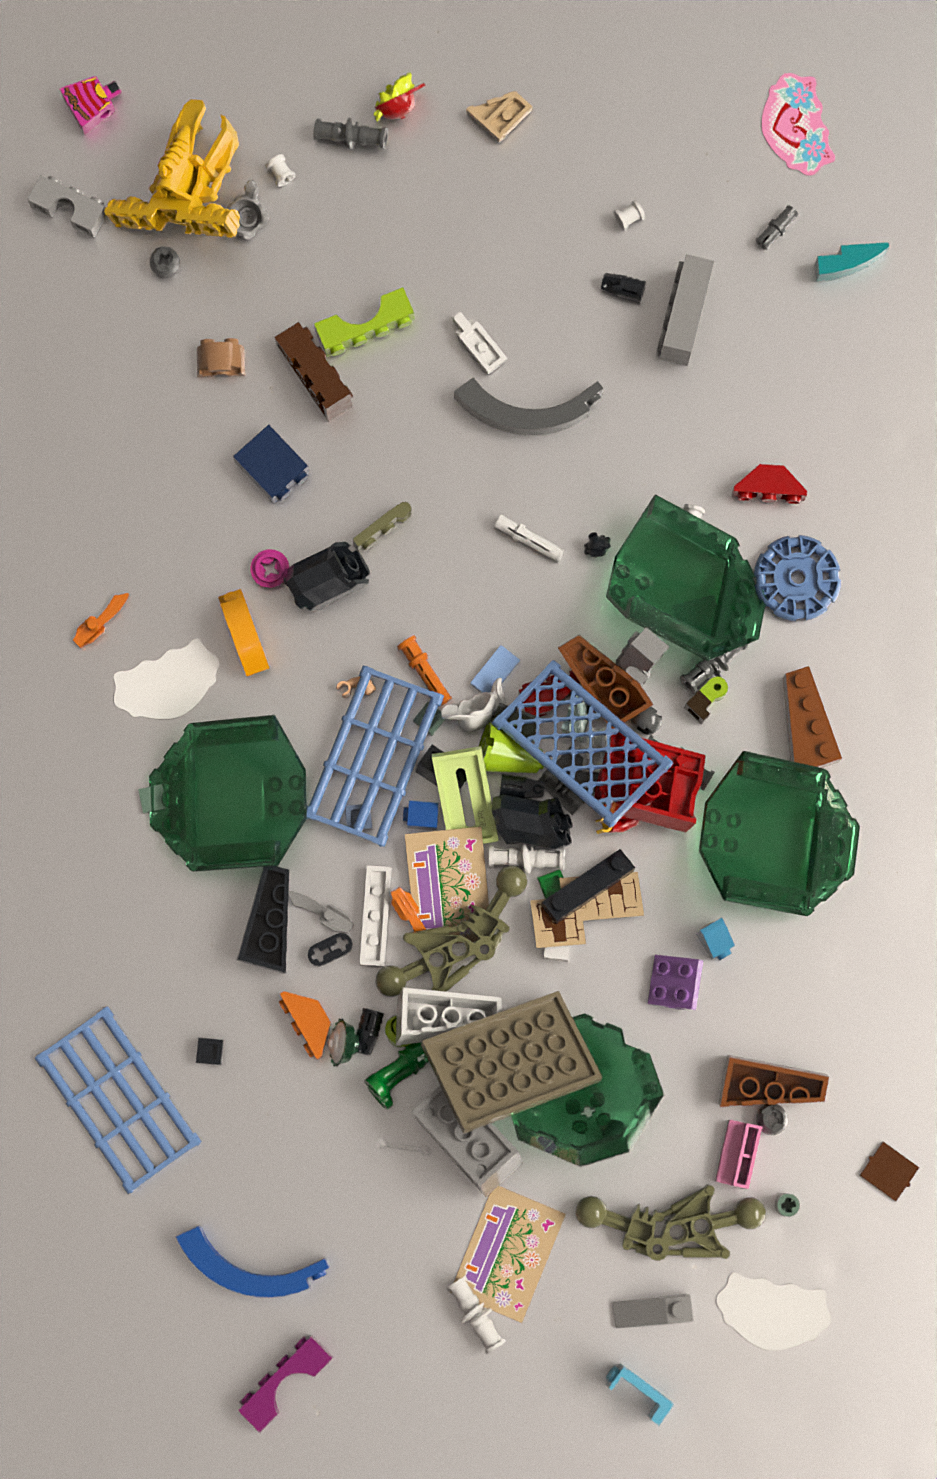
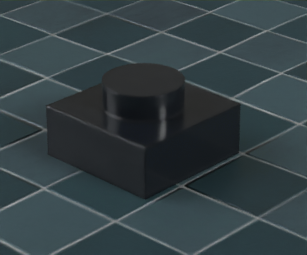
(209, 1051)

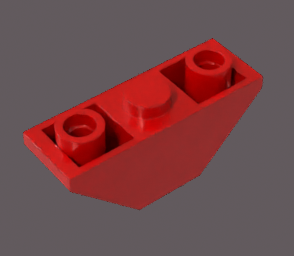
(770, 484)

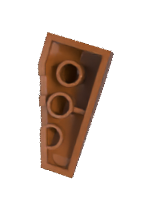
(605, 679)

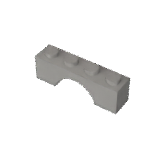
(641, 654)

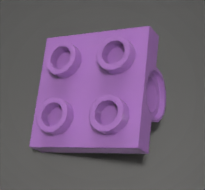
(675, 982)

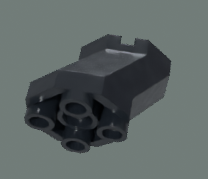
(326, 576)
(532, 821)

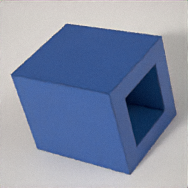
(421, 815)

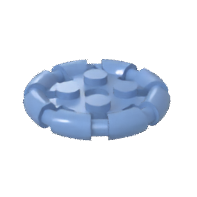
(792, 591)

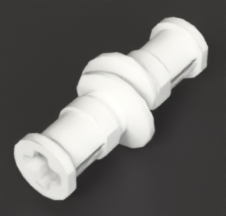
(527, 857)
(476, 1315)

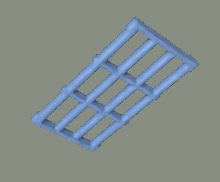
(371, 729)
(121, 1126)

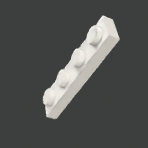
(375, 916)

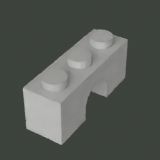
(50, 195)

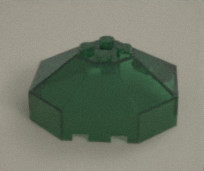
(621, 1102)

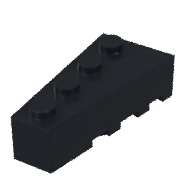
(266, 929)

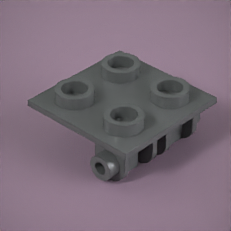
(556, 788)

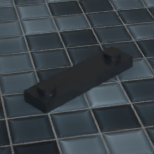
(588, 886)

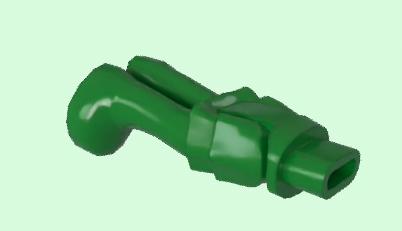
(384, 1080)

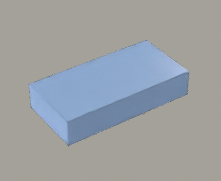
(498, 666)

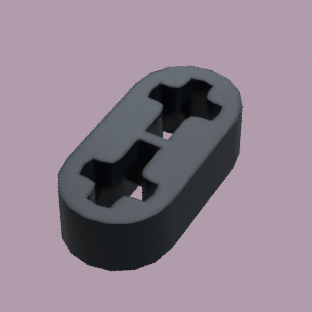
(327, 944)

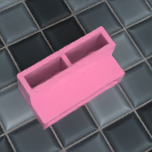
(738, 1154)

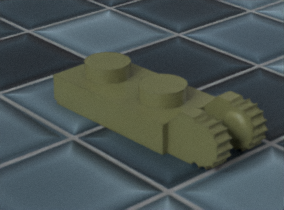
(383, 525)

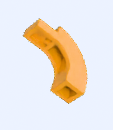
(243, 632)

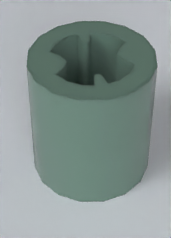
(787, 1205)

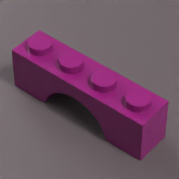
(262, 1406)

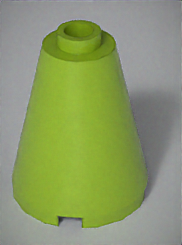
(505, 754)

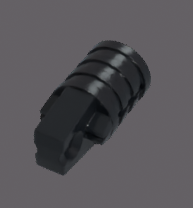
(623, 286)
(530, 787)
(368, 1030)

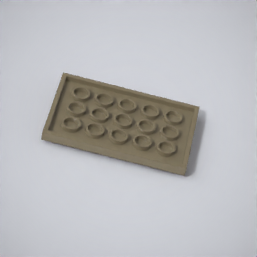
(511, 1061)

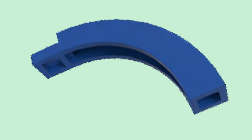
(218, 1269)

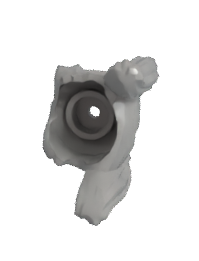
(249, 206)

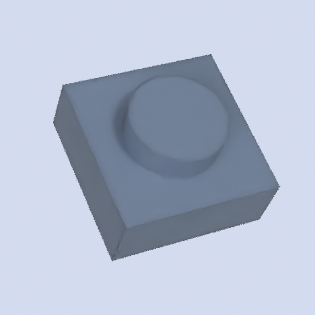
(351, 815)

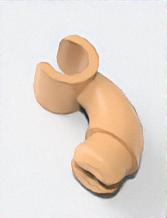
(351, 683)

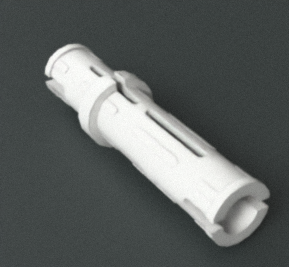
(529, 538)

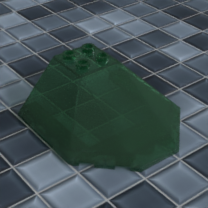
(686, 582)
(230, 794)
(778, 835)

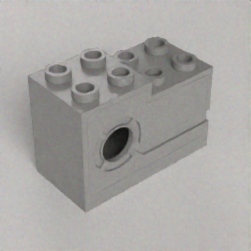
(480, 1153)

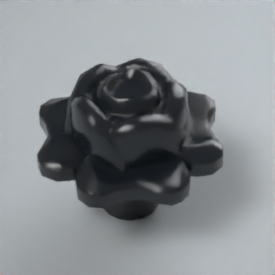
(597, 545)

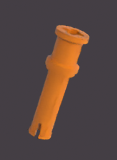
(418, 660)

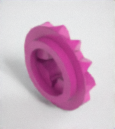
(268, 557)

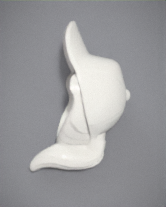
(478, 710)

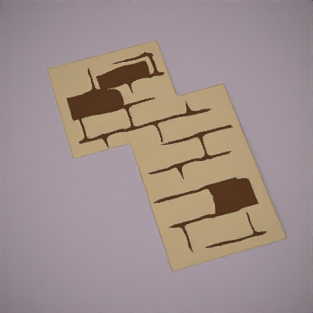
(616, 902)

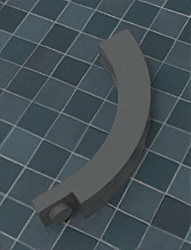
(526, 421)

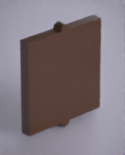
(889, 1171)

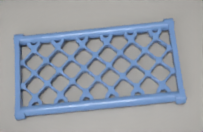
(554, 668)

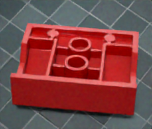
(670, 798)

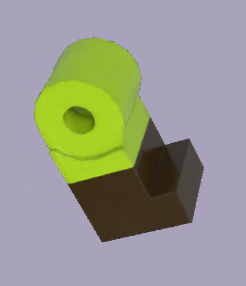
(712, 691)

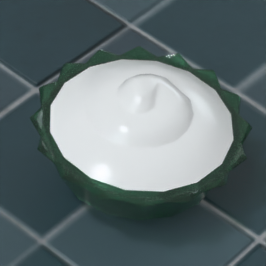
(342, 1043)

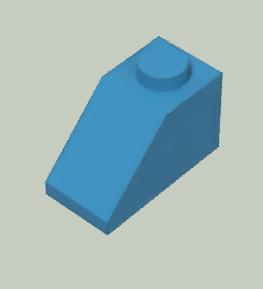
(716, 939)

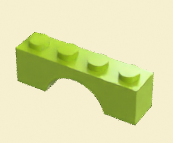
(337, 334)

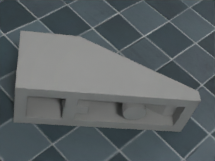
(653, 1311)

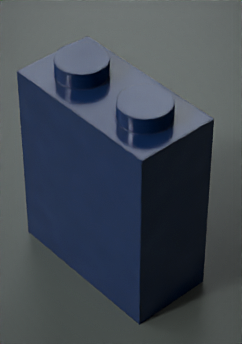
(272, 464)

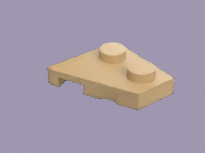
(501, 114)

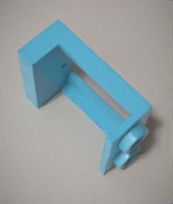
(662, 1405)

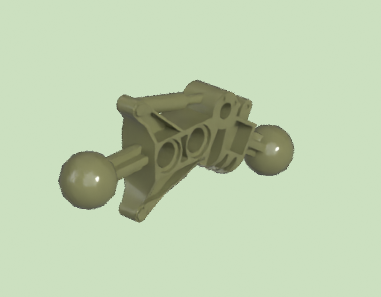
(483, 923)
(640, 1227)

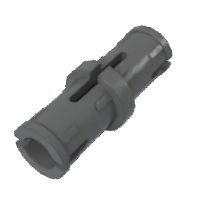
(777, 227)

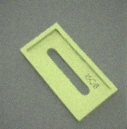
(473, 763)

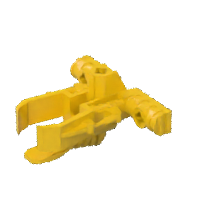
(184, 183)

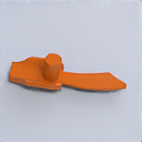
(93, 627)
(406, 908)

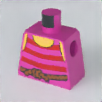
(90, 101)

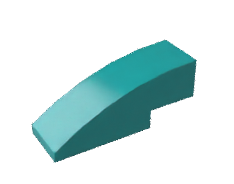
(849, 260)

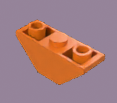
(309, 1021)

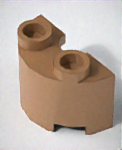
(220, 358)

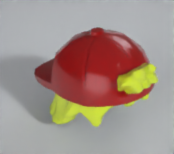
(397, 99)

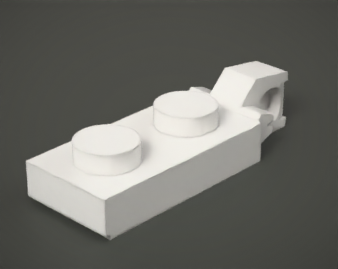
(479, 343)

